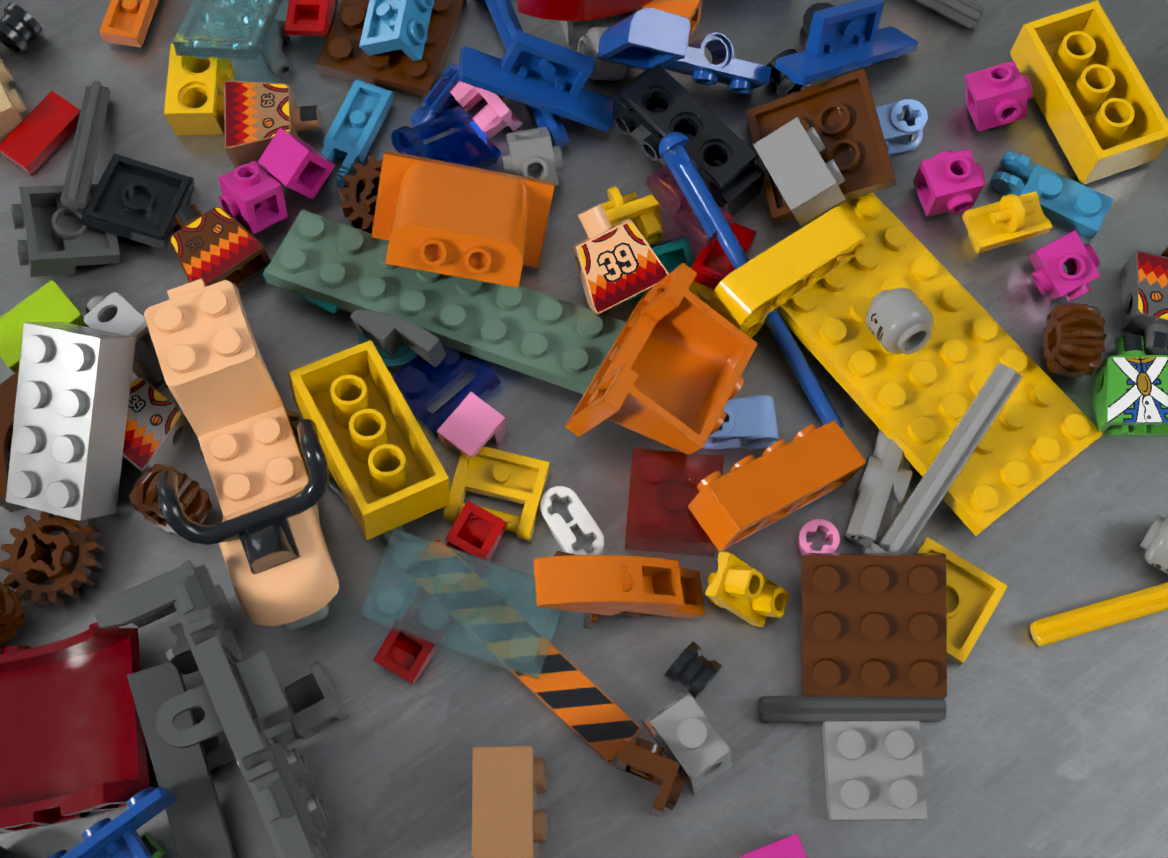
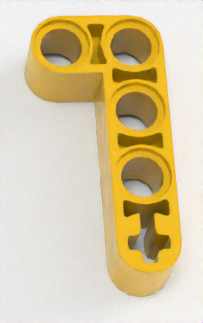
(787, 269)

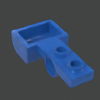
(662, 39)

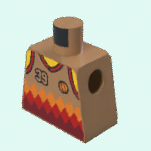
(256, 113)

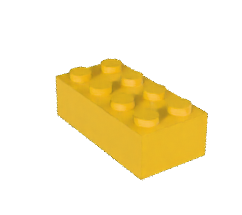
(1090, 92)
(370, 439)

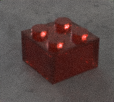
(658, 502)

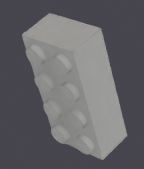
(70, 419)

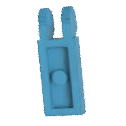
(356, 126)
(1059, 196)

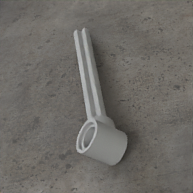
(948, 462)

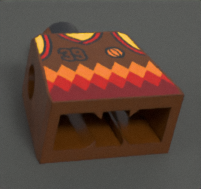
(216, 247)

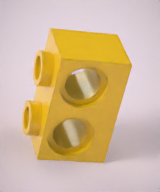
(194, 84)

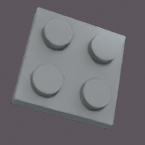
(874, 770)

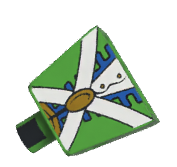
(1131, 391)

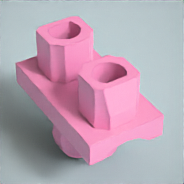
(493, 116)

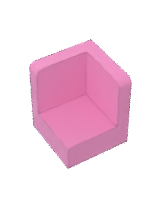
(472, 426)

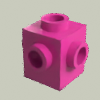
(997, 95)
(949, 182)
(252, 197)
(1077, 257)

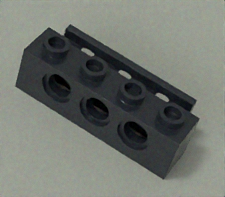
(660, 105)

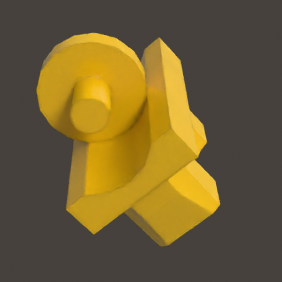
(642, 212)
(1006, 222)
(745, 591)

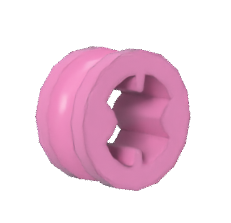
(810, 529)

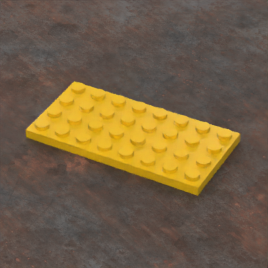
(927, 392)

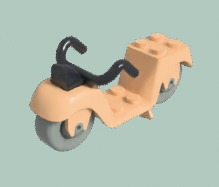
(252, 455)

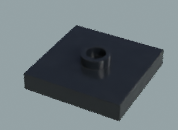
(138, 201)

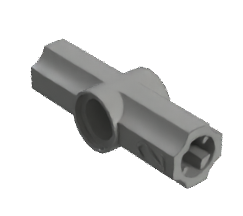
(880, 492)

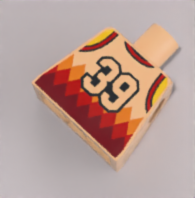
(614, 260)

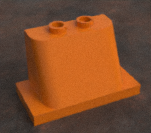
(460, 218)
(668, 369)

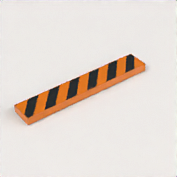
(580, 704)

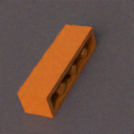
(775, 484)

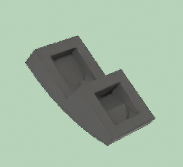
(392, 332)

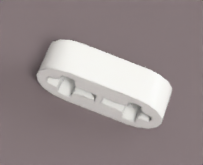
(580, 519)

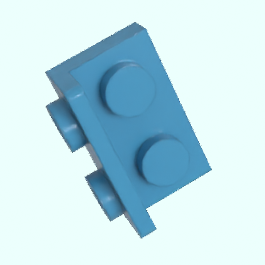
(396, 26)

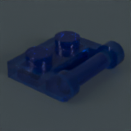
(465, 145)
(424, 385)

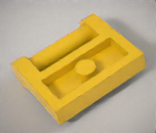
(501, 477)

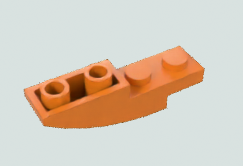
(617, 585)

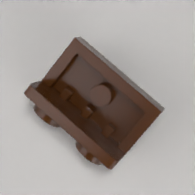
(646, 761)

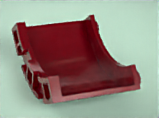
(69, 729)

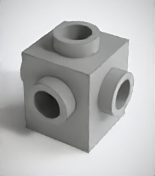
(531, 147)

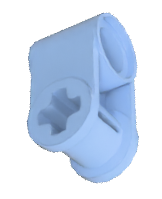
(897, 129)
(747, 425)

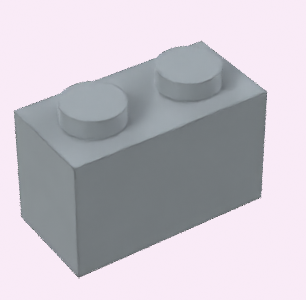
(799, 170)

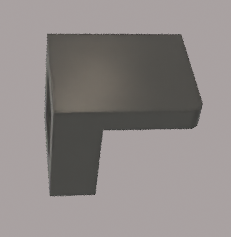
(315, 702)

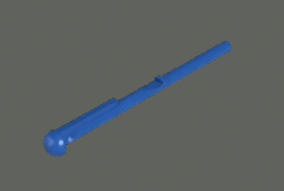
(713, 222)

